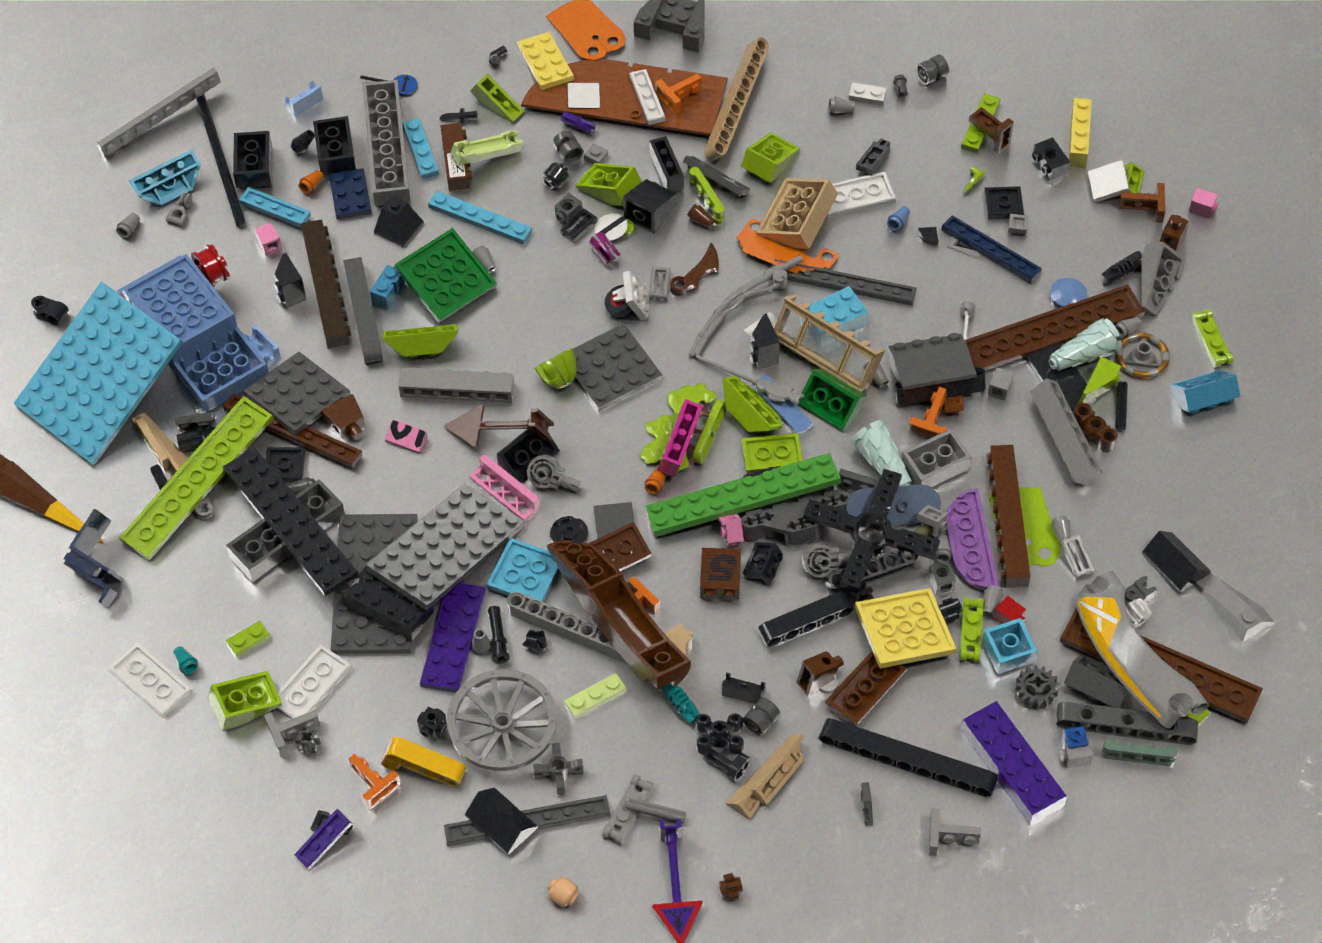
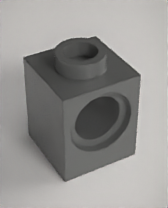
(568, 208)
(942, 584)

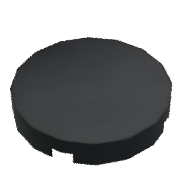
(569, 529)

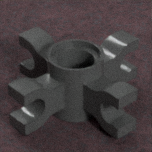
(559, 776)

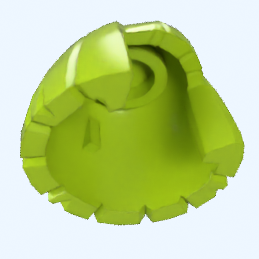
(559, 370)

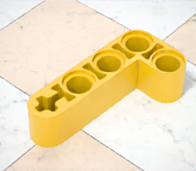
(423, 761)

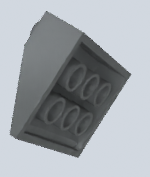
(931, 361)

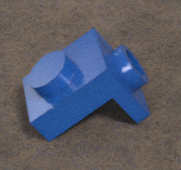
(1075, 737)

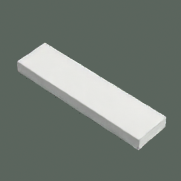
(647, 97)

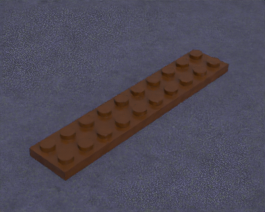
(1051, 327)
(1220, 689)

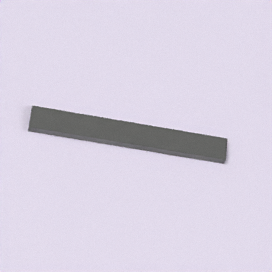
(859, 284)
(543, 817)

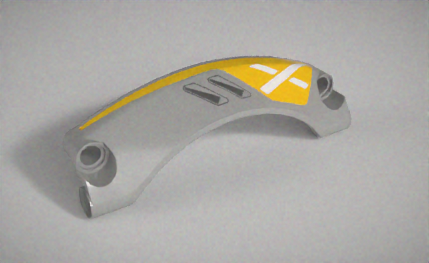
(1130, 658)

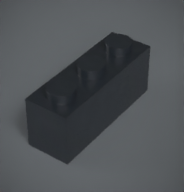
(666, 164)

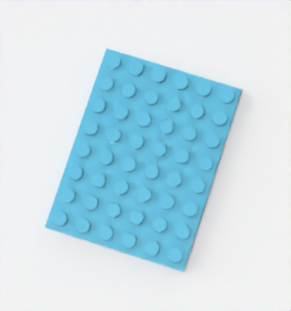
(98, 373)

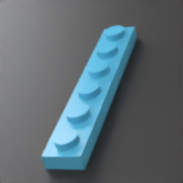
(480, 217)

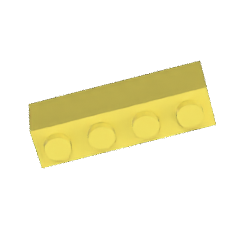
(1080, 132)

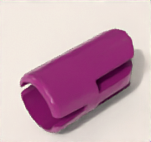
(603, 246)

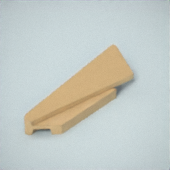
(161, 446)
(768, 778)

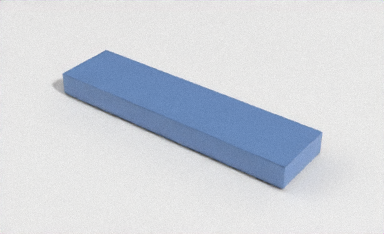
(788, 412)

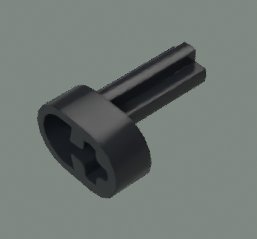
(733, 769)

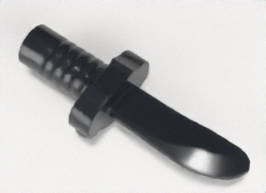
(462, 115)

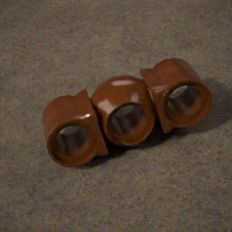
(1100, 433)

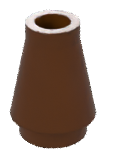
(700, 216)

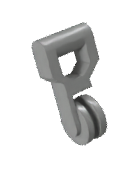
(184, 200)

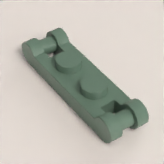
(1139, 754)

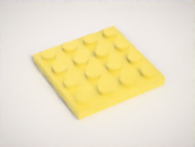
(905, 628)

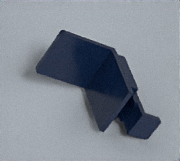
(80, 561)

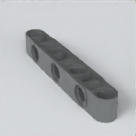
(1110, 722)

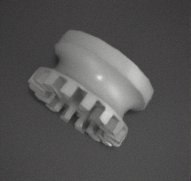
(204, 504)

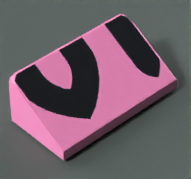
(406, 436)

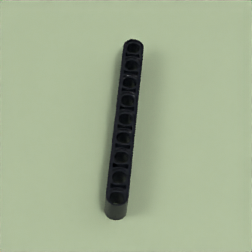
(908, 757)

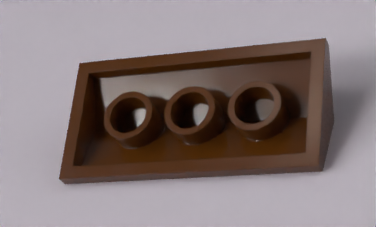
(863, 689)

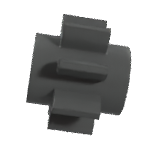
(307, 741)

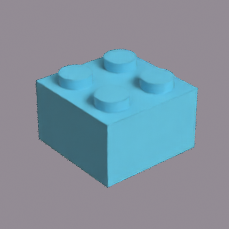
(1009, 646)

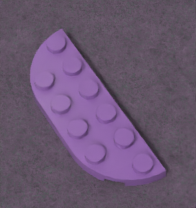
(970, 541)

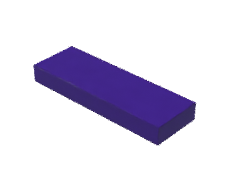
(323, 839)

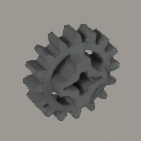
(1028, 687)

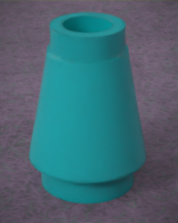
(186, 662)

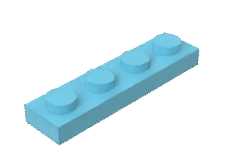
(420, 148)
(274, 207)

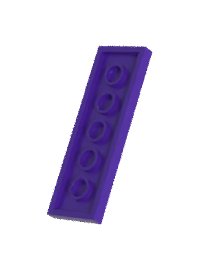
(453, 638)

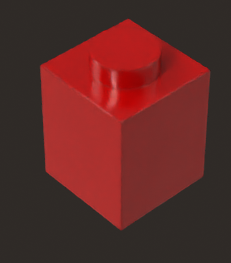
(1009, 610)

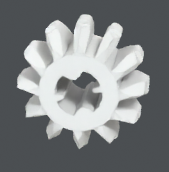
(1138, 612)

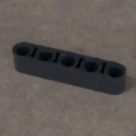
(953, 388)
(880, 565)
(805, 619)

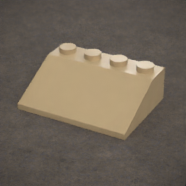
(798, 212)

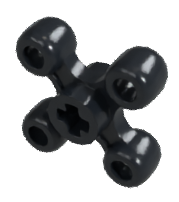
(719, 734)

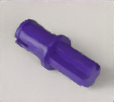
(578, 122)

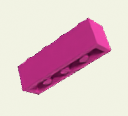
(680, 438)

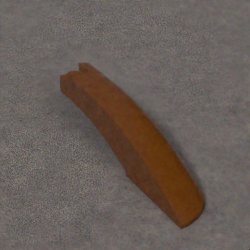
(619, 613)

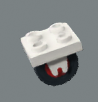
(628, 297)

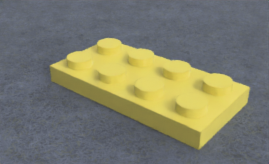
(545, 61)

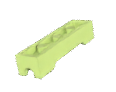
(486, 148)

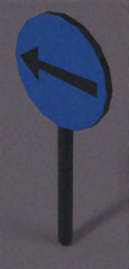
(406, 83)

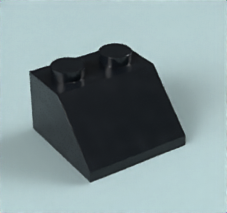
(288, 283)
(764, 344)

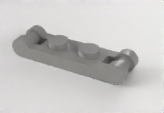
(623, 818)

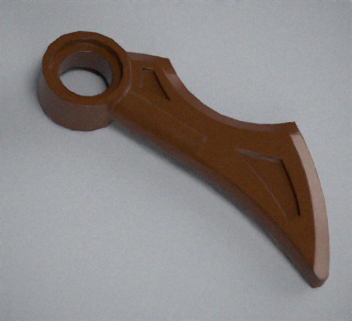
(707, 265)

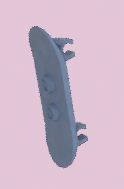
(905, 506)

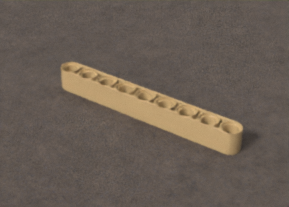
(736, 99)

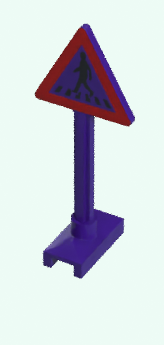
(678, 915)

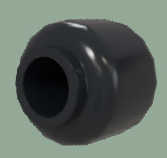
(555, 175)

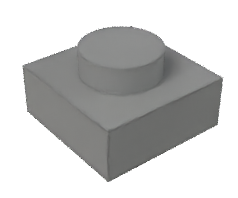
(596, 154)
(1018, 224)

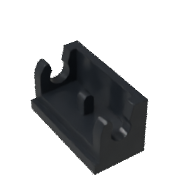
(742, 689)

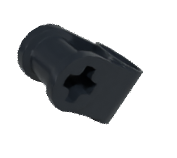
(49, 310)

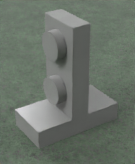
(290, 728)
(950, 833)

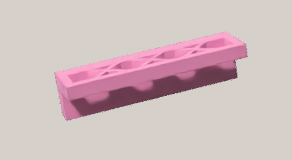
(509, 483)

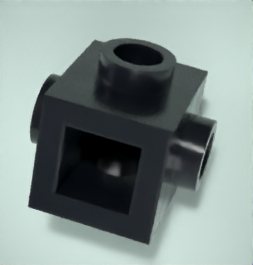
(432, 723)

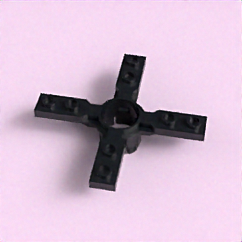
(877, 520)

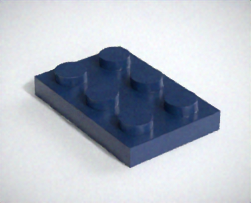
(350, 193)

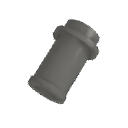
(900, 83)

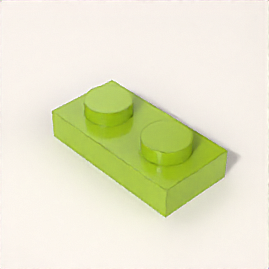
(248, 639)

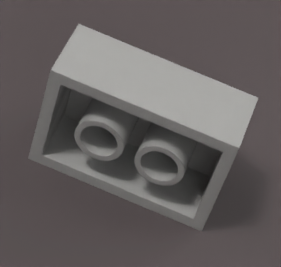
(936, 459)

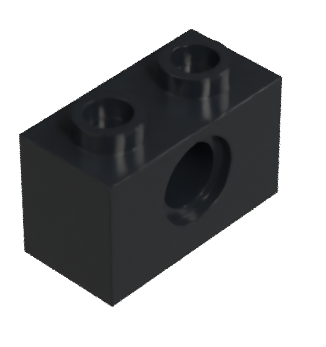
(1051, 159)

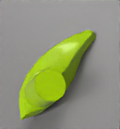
(977, 176)

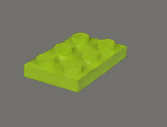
(771, 451)

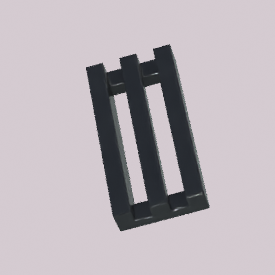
(581, 226)

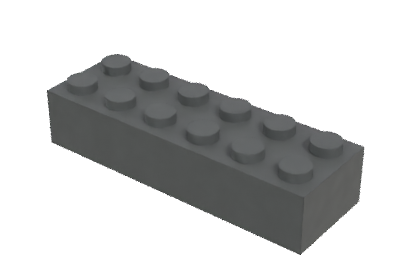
(261, 550)

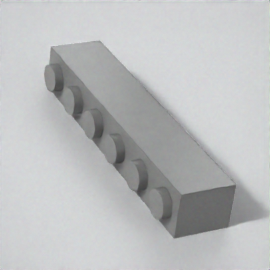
(456, 385)
(1065, 432)

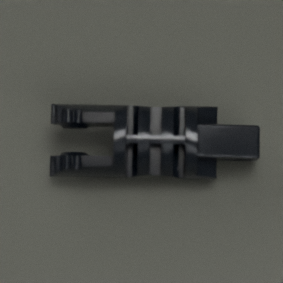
(1122, 268)

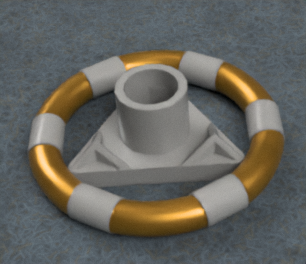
(1143, 356)

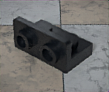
(763, 562)

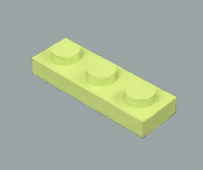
(595, 695)

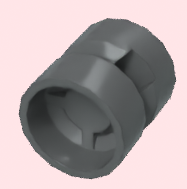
(934, 68)
(568, 147)
(763, 715)

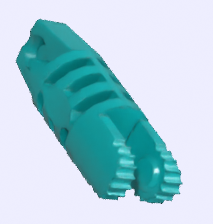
(681, 702)

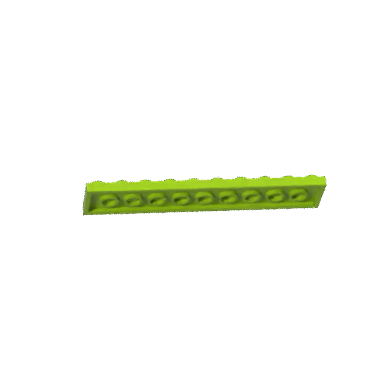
(195, 478)

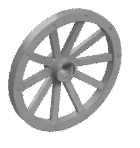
(502, 717)

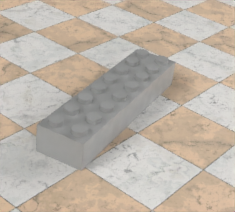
(386, 141)

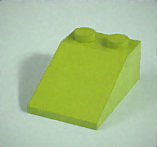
(769, 157)
(609, 182)
(243, 699)

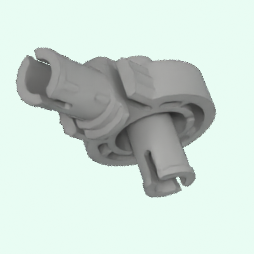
(550, 474)
(823, 559)

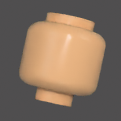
(562, 891)

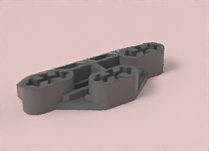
(787, 517)

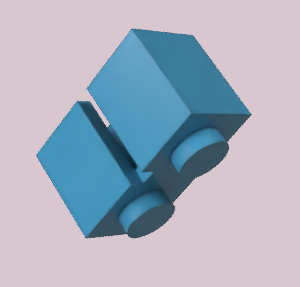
(383, 292)

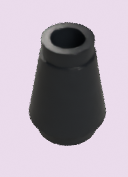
(302, 142)

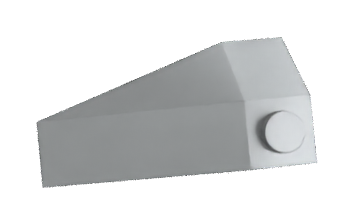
(1159, 271)
(1237, 610)

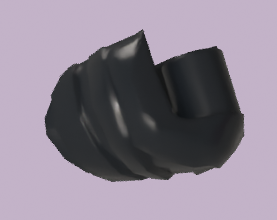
(535, 640)

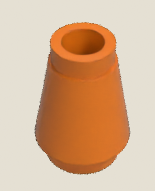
(310, 182)
(655, 482)

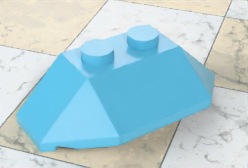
(168, 179)

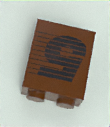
(720, 573)

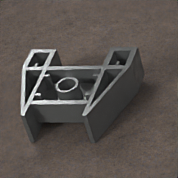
(676, 16)

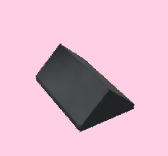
(521, 451)
(1175, 560)
(500, 819)

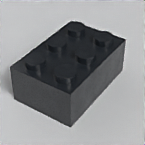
(334, 145)
(252, 159)

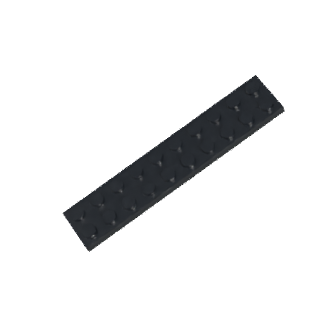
(290, 521)

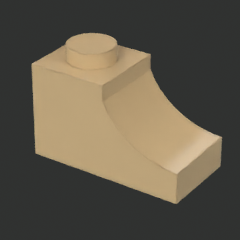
(680, 637)

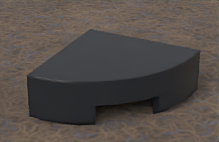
(929, 234)

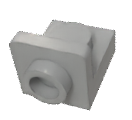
(934, 518)

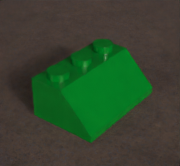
(832, 399)

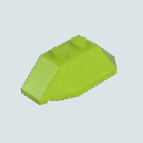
(421, 340)
(749, 406)

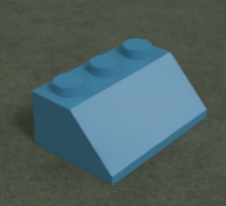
(1206, 391)

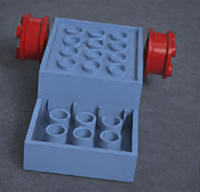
(214, 351)

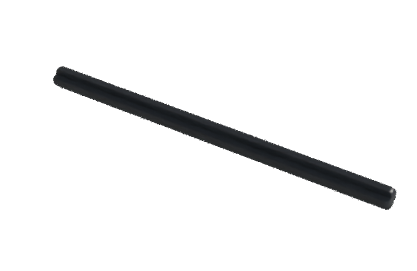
(221, 161)

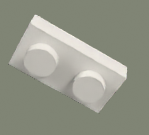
(867, 93)

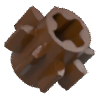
(730, 886)

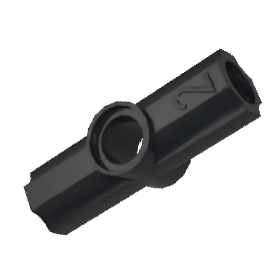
(195, 438)

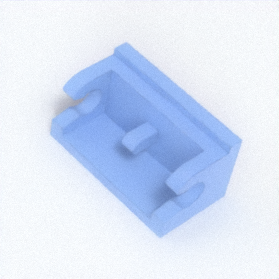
(304, 100)
(264, 346)

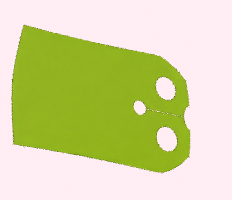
(1036, 526)

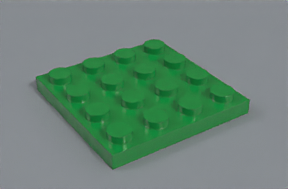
(445, 275)

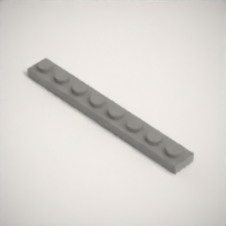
(159, 112)

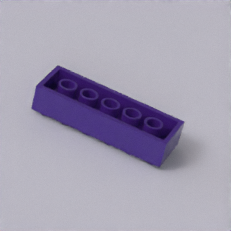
(1014, 762)

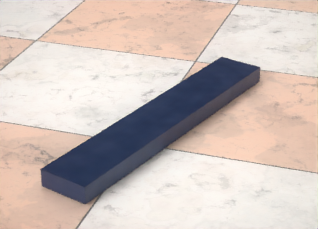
(991, 249)

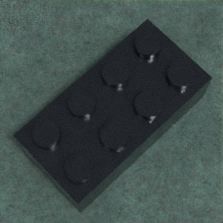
(386, 605)

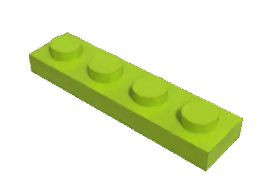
(974, 136)

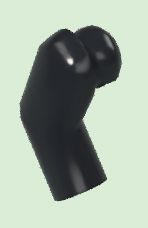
(494, 57)

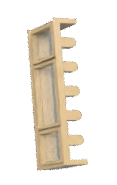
(827, 345)

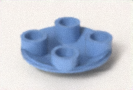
(1067, 291)

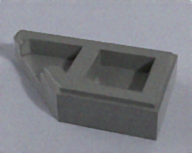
(866, 803)

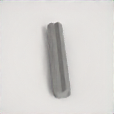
(655, 810)

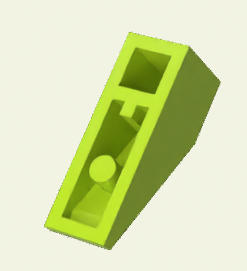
(496, 99)
(1102, 379)

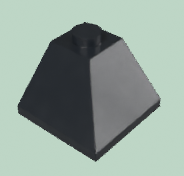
(397, 222)

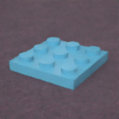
(523, 570)

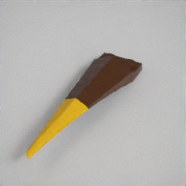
(25, 491)

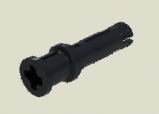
(498, 641)

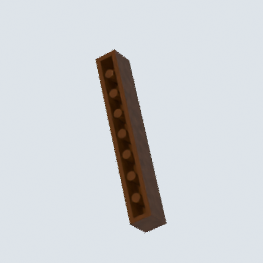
(1008, 516)

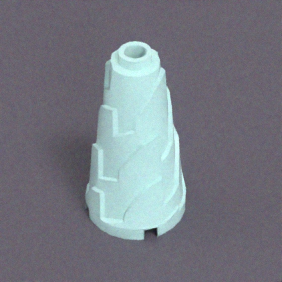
(1089, 345)
(880, 450)

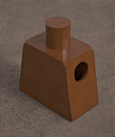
(1176, 230)
(345, 418)
(818, 672)

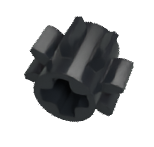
(866, 591)
(950, 608)

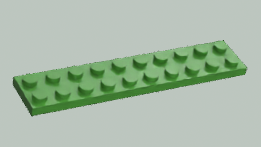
(743, 494)

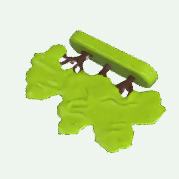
(664, 424)

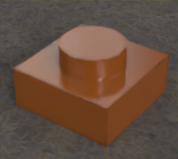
(954, 404)

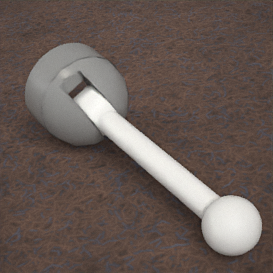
(967, 310)

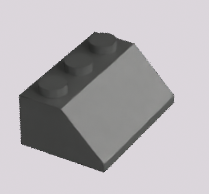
(1096, 682)

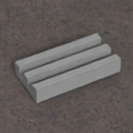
(659, 295)
(1083, 571)

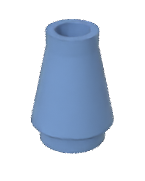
(897, 220)

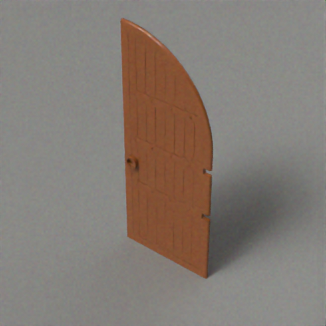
(620, 100)

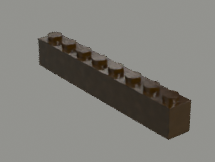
(325, 285)

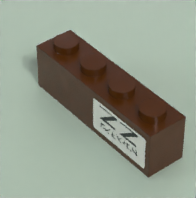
(457, 175)

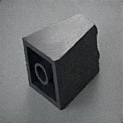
(649, 205)

